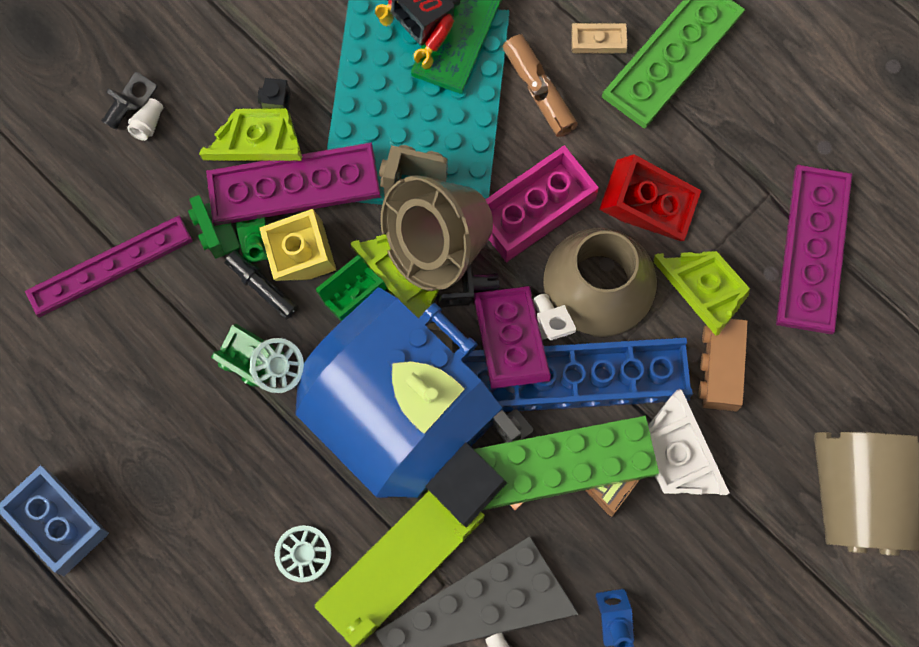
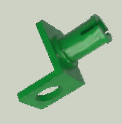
(251, 240)

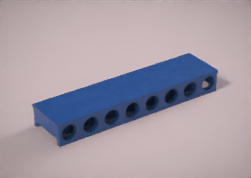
(598, 375)

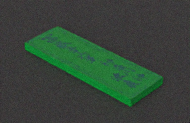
(462, 46)

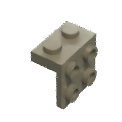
(411, 163)

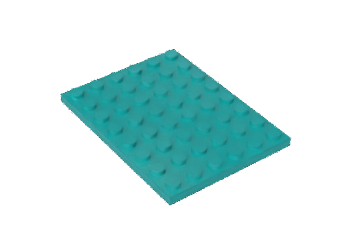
(389, 107)

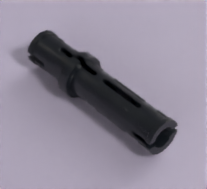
(253, 277)

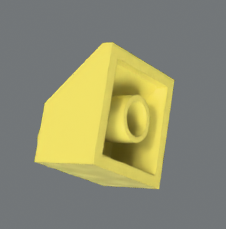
(298, 247)

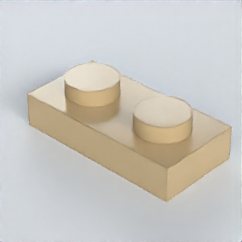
(599, 38)

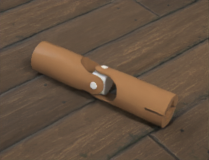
(532, 73)

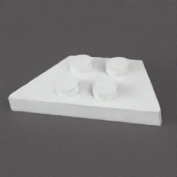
(682, 452)

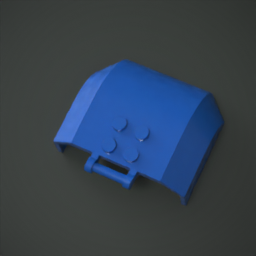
(353, 406)

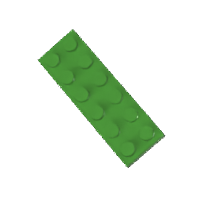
(670, 57)
(572, 461)

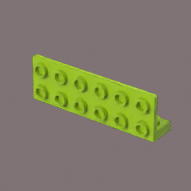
(393, 569)

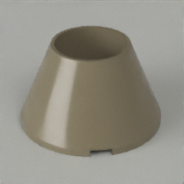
(434, 229)
(595, 309)

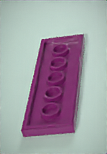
(293, 186)
(814, 249)

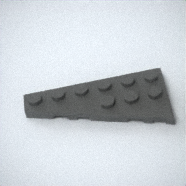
(494, 599)

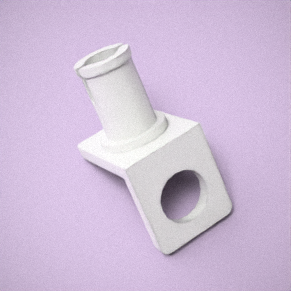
(552, 321)

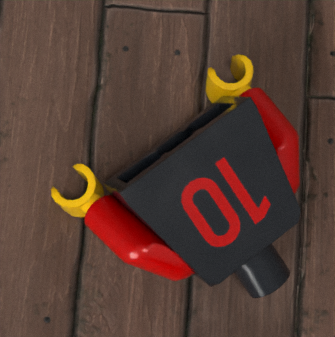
(424, 20)

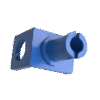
(616, 619)

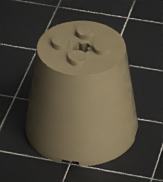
(869, 490)

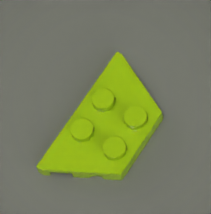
(255, 137)
(378, 260)
(706, 285)

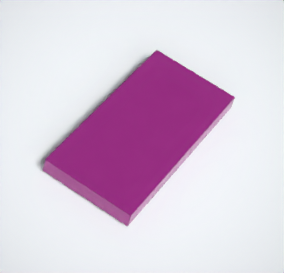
(511, 337)

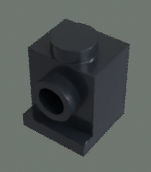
(274, 94)

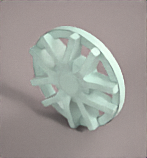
(276, 365)
(303, 553)

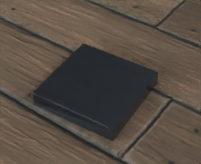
(466, 484)

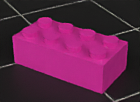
(539, 202)

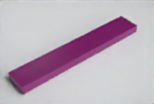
(108, 266)

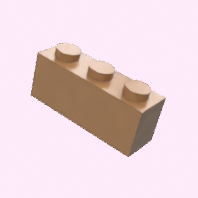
(724, 367)

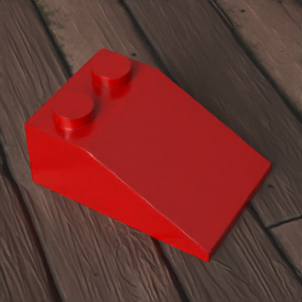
(650, 198)

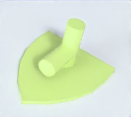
(423, 392)

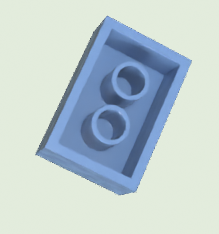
(52, 521)

